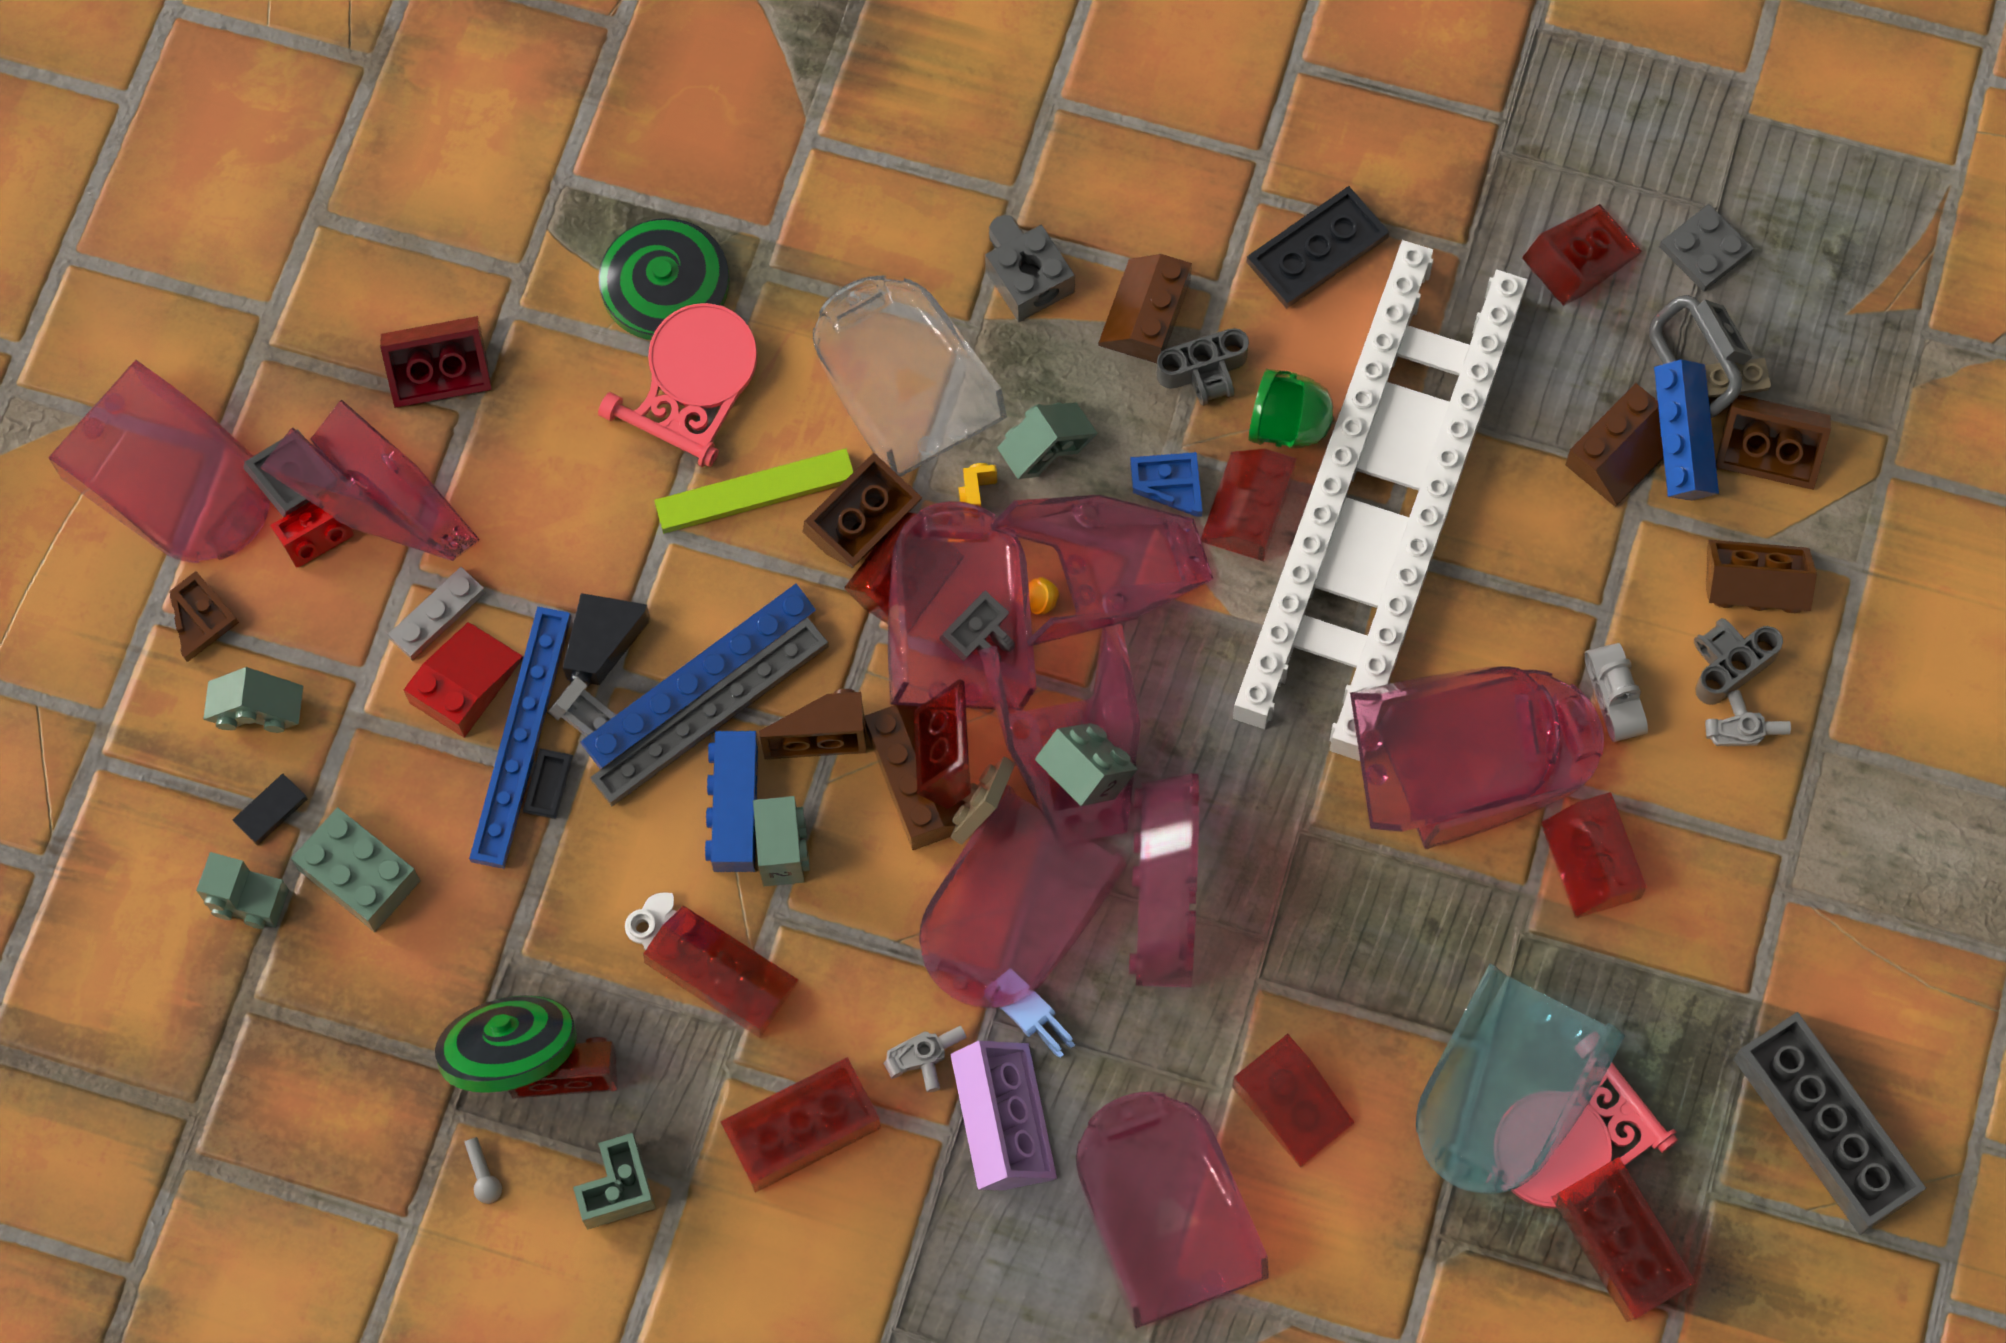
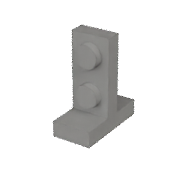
(580, 708)

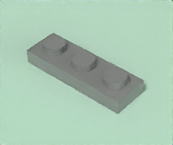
(436, 613)

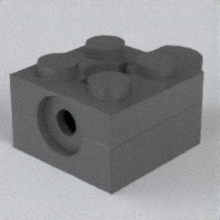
(1026, 268)

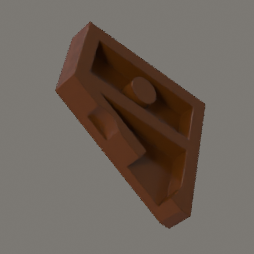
(199, 615)

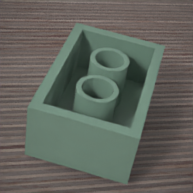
(356, 869)

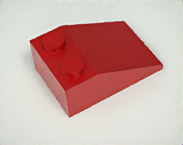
(462, 678)

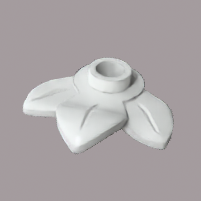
(655, 913)

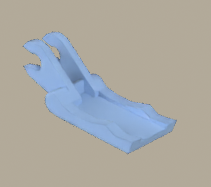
(1032, 1014)

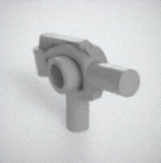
(1744, 727)
(922, 1052)

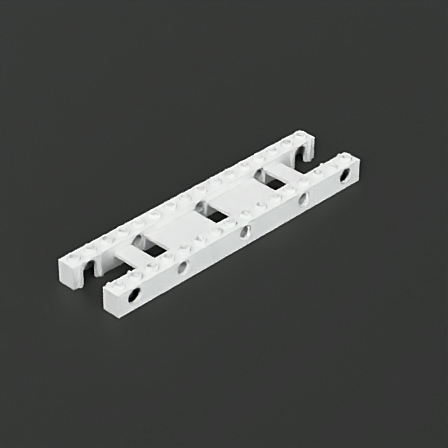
(1367, 549)

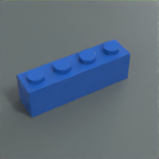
(1686, 430)
(733, 796)

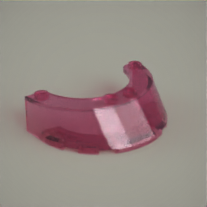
(1166, 880)

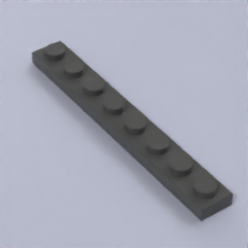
(709, 712)

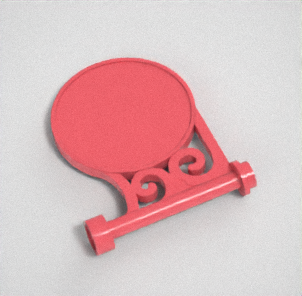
(700, 361)
(1589, 1141)

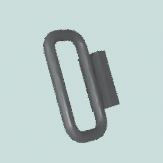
(1720, 335)

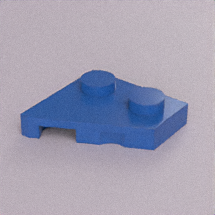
(1169, 480)

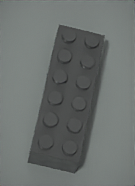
(1829, 1123)

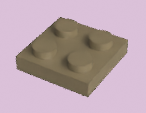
(982, 800)

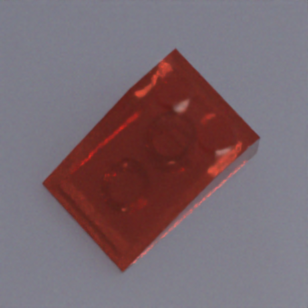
(1580, 254)
(1292, 1100)

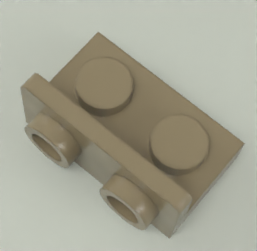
(1753, 373)

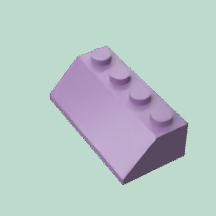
(1003, 1115)

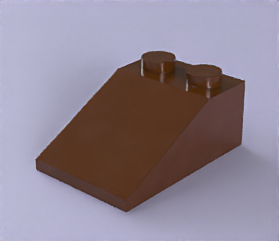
(821, 728)

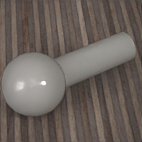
(487, 1187)

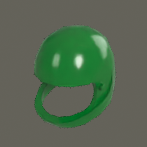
(1290, 410)

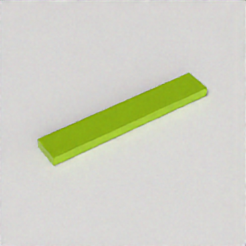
(753, 491)

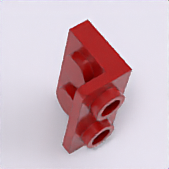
(309, 533)

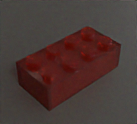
(801, 1124)
(1623, 1240)

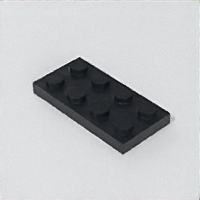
(1317, 247)

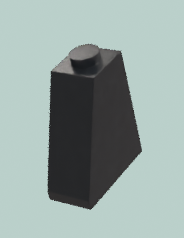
(601, 636)

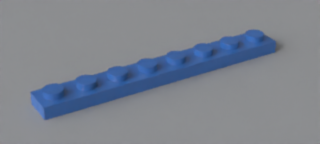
(697, 676)
(520, 738)

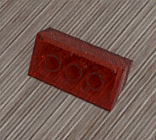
(719, 970)

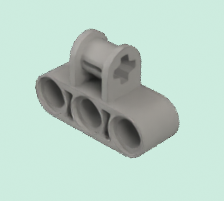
(1616, 692)

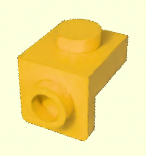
(976, 476)

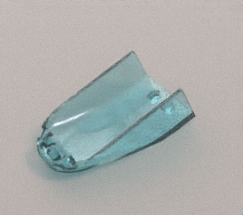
(1510, 1085)

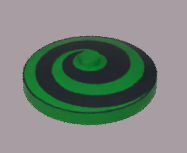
(660, 270)
(506, 1043)

